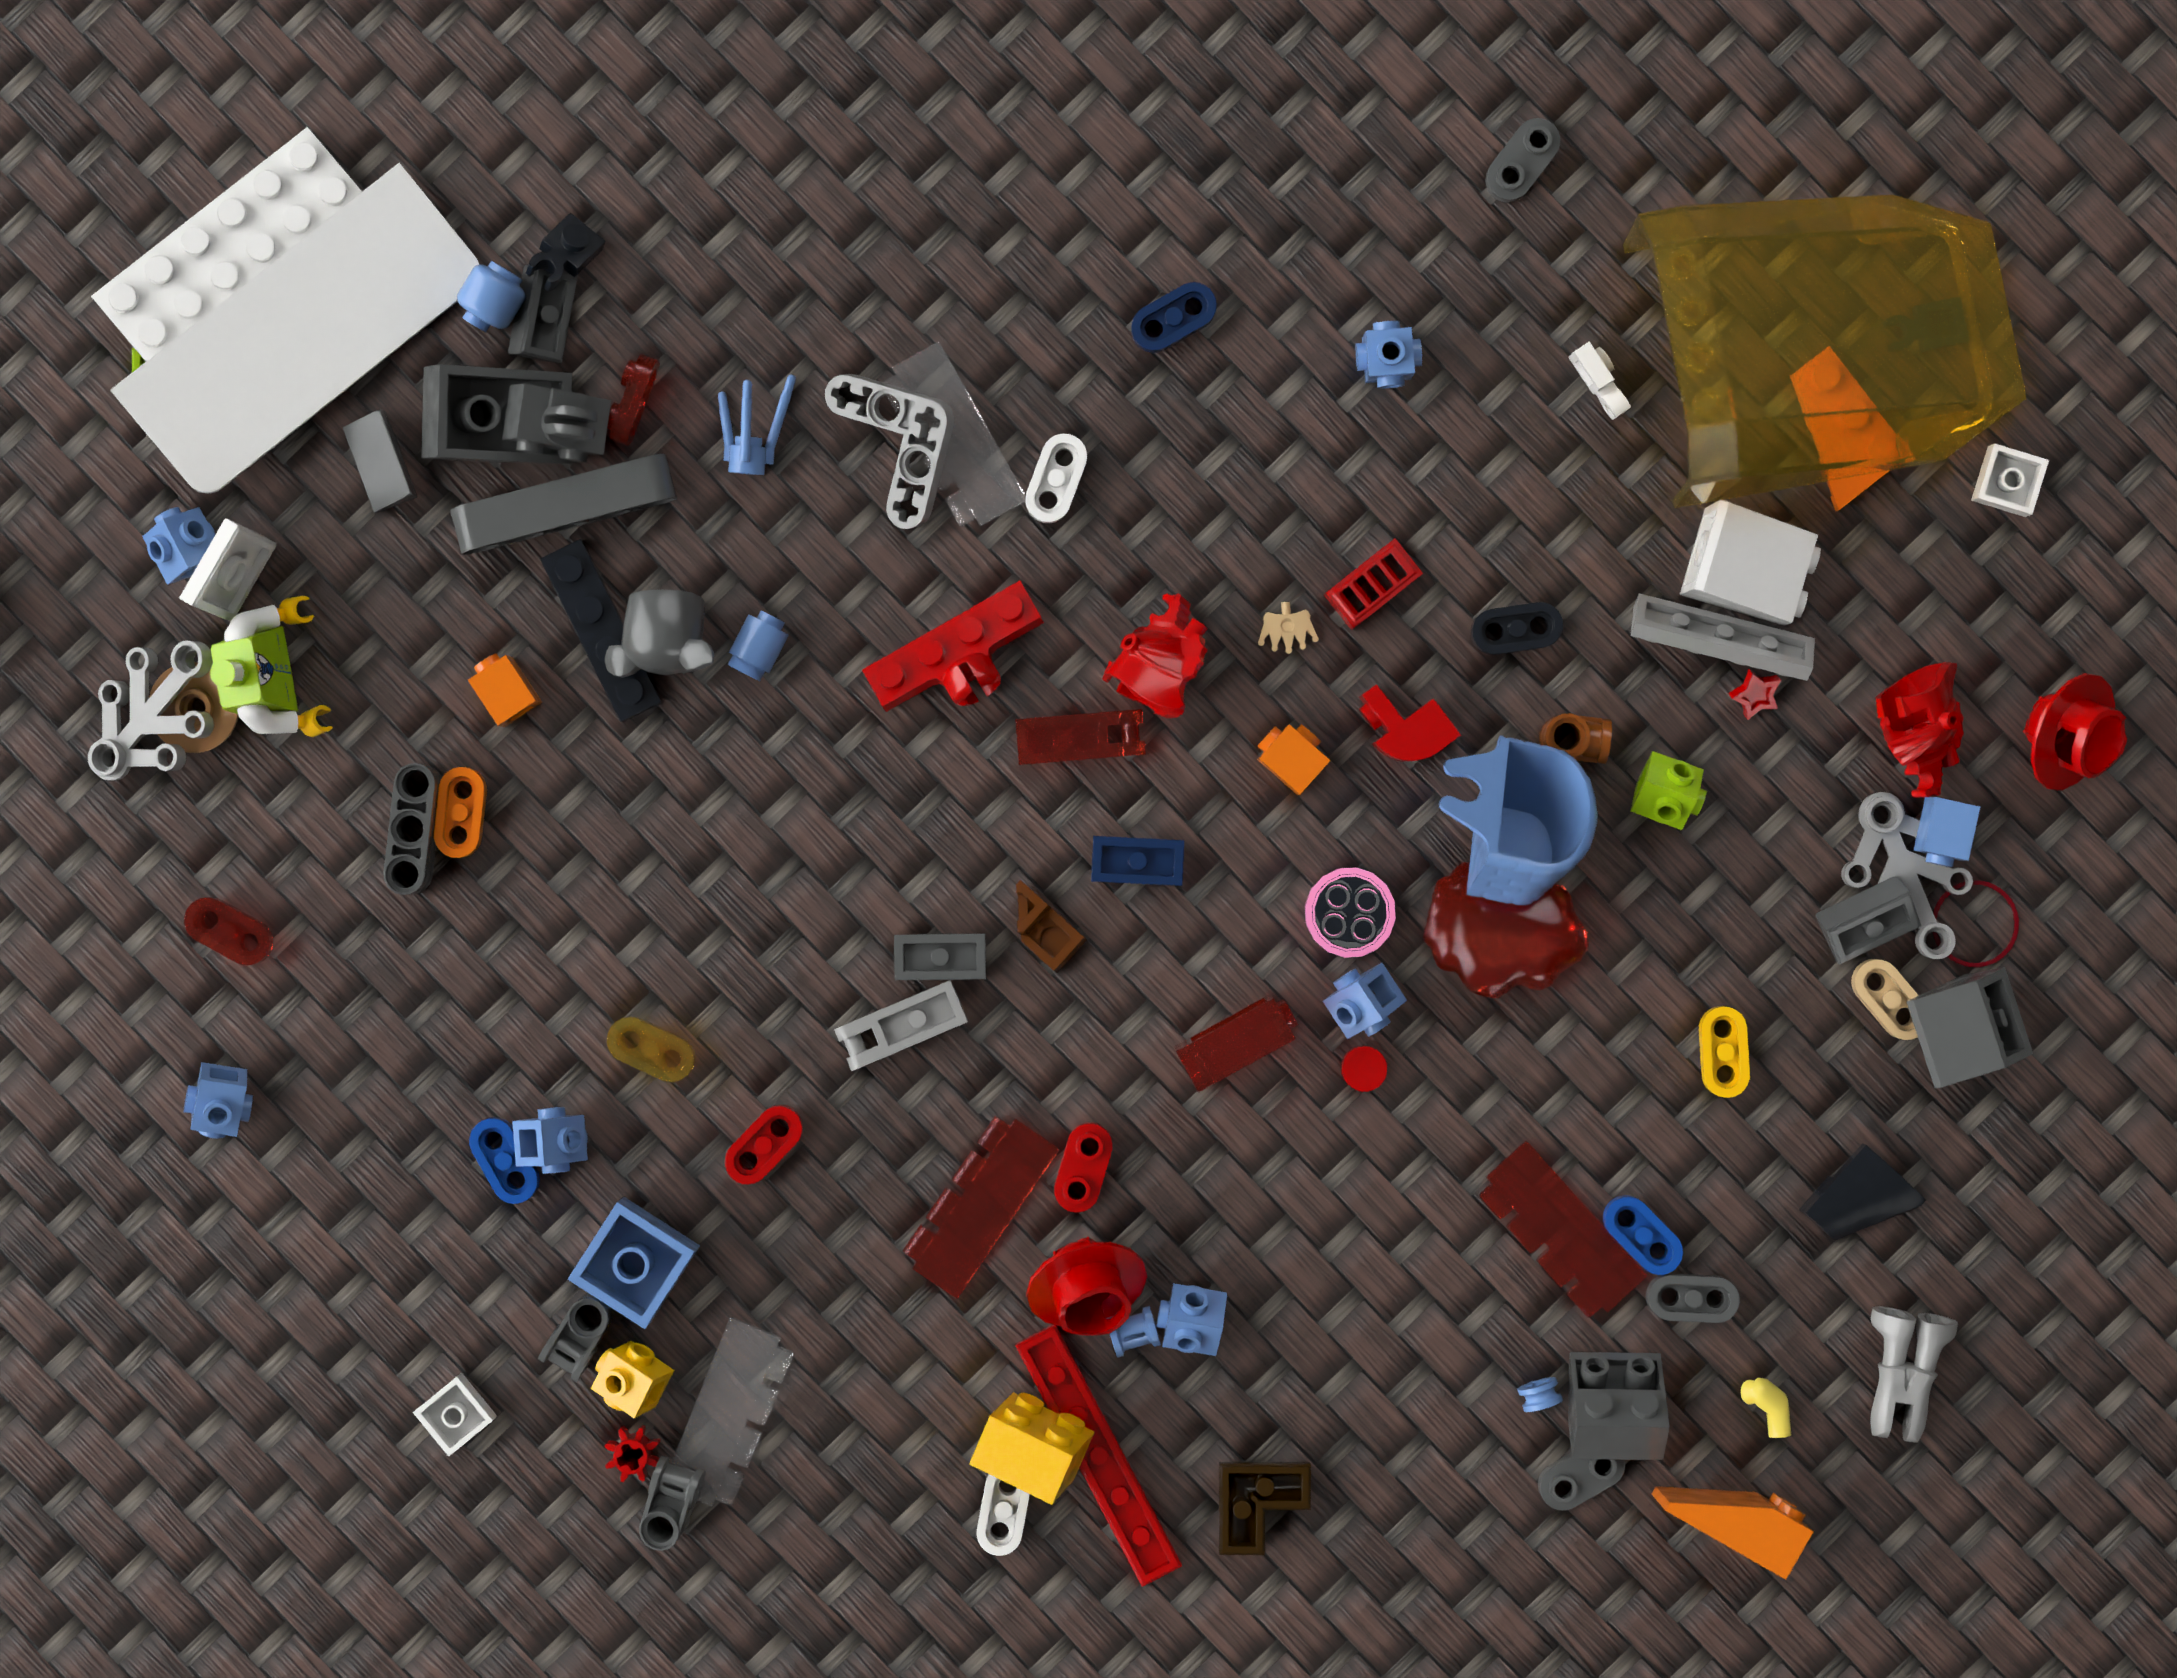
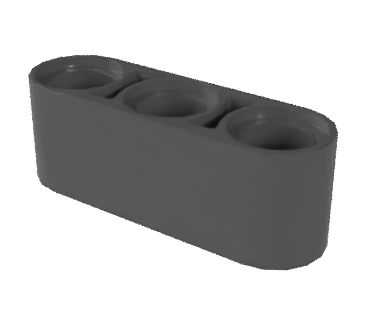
(398, 847)

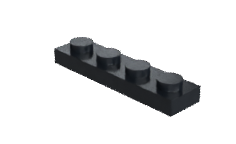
(597, 626)

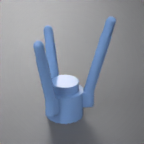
(747, 453)

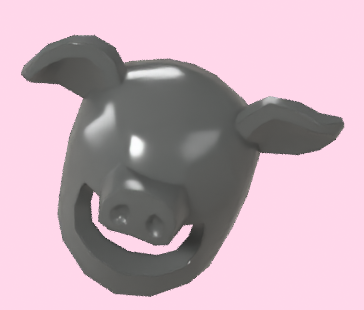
(661, 635)

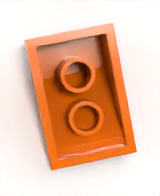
(1747, 1522)

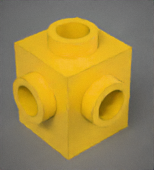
(631, 1378)

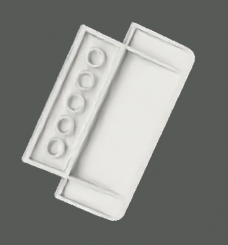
(276, 305)

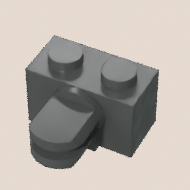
(556, 421)

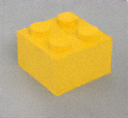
(1032, 1446)

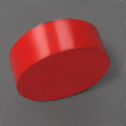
(1364, 1068)

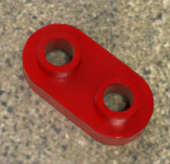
(764, 1144)
(1082, 1167)

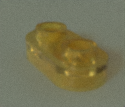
(651, 1050)

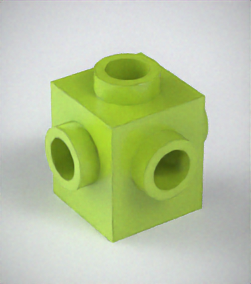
(1668, 791)

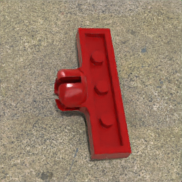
(956, 651)

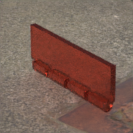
(978, 1217)
(1573, 1235)

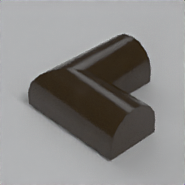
(1248, 1491)

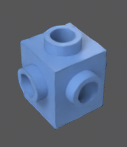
(1380, 369)
(178, 542)
(1357, 1007)
(218, 1101)
(550, 1140)
(1192, 1319)

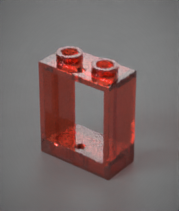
(1237, 1041)

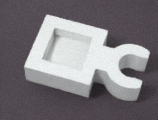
(1595, 370)

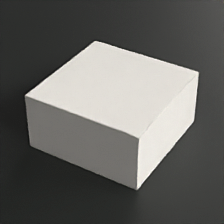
(2010, 480)
(455, 1414)

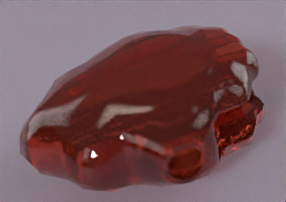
(1502, 943)

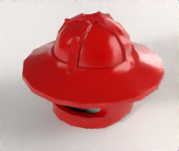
(2075, 732)
(1086, 1286)

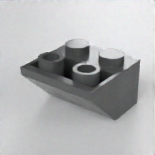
(1969, 1027)
(1617, 1406)

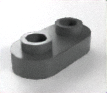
(1523, 159)
(1691, 1296)
(1583, 1479)

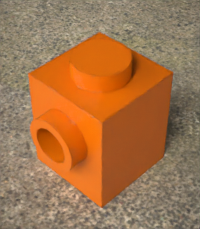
(1292, 756)

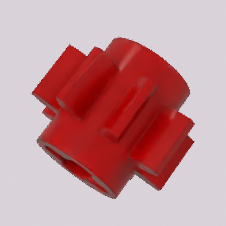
(629, 1465)

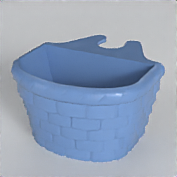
(1528, 820)

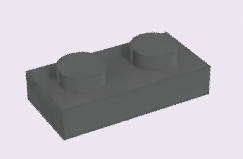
(940, 956)

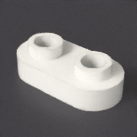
(1056, 479)
(1005, 1508)

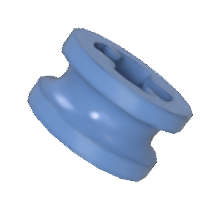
(1540, 1394)

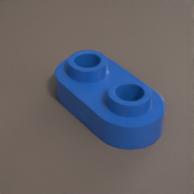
(500, 1162)
(1642, 1234)

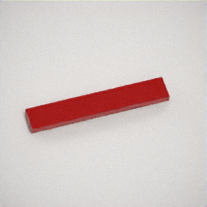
(1104, 1462)

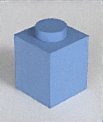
(1946, 830)

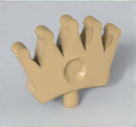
(1287, 626)

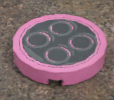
(1350, 912)

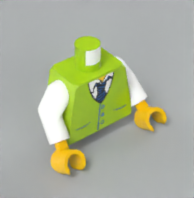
(256, 672)

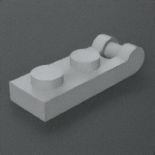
(903, 1024)

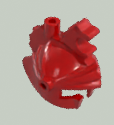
(1160, 659)
(1923, 724)

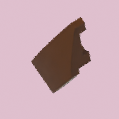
(1045, 930)

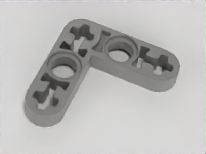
(911, 425)

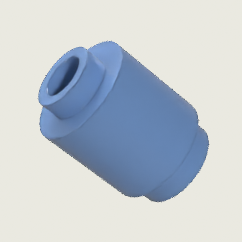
(758, 645)

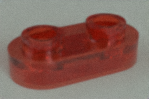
(639, 381)
(229, 932)

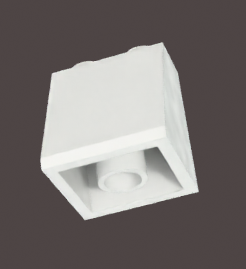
(1750, 563)

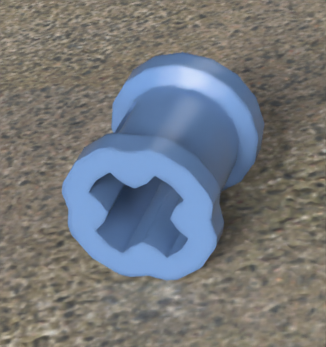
(1135, 1332)

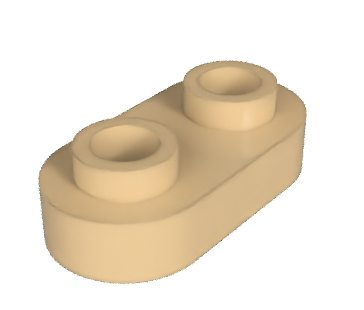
(1887, 999)

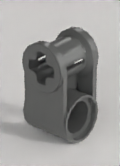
(576, 1341)
(672, 1496)

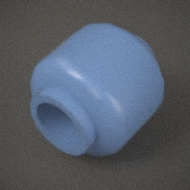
(491, 296)

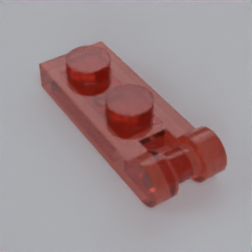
(1078, 737)

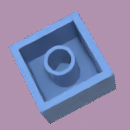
(633, 1262)

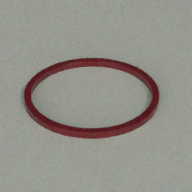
(2015, 930)

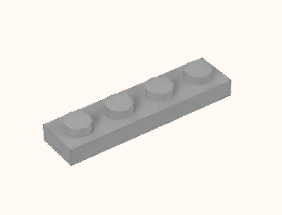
(1723, 637)

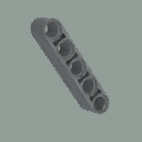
(563, 504)

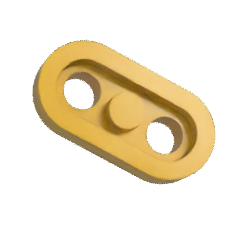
(1725, 1050)

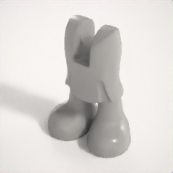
(1903, 1380)

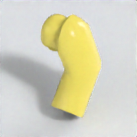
(1772, 1401)

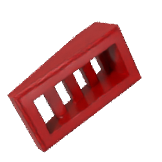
(1343, 605)

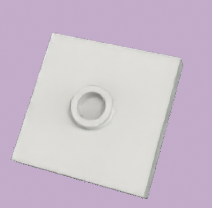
(228, 570)

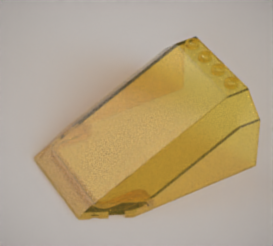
(1828, 337)

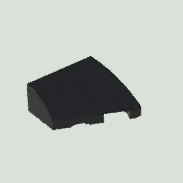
(1860, 1196)

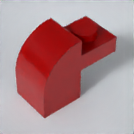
(1410, 738)

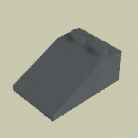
(468, 411)

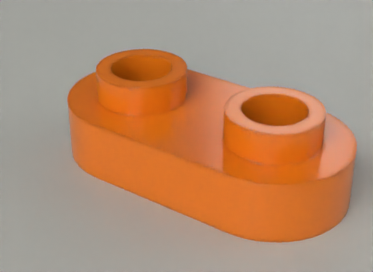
(455, 812)

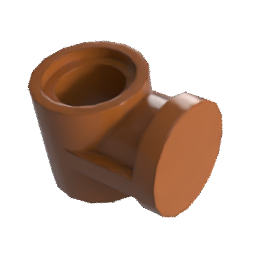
(1591, 734)

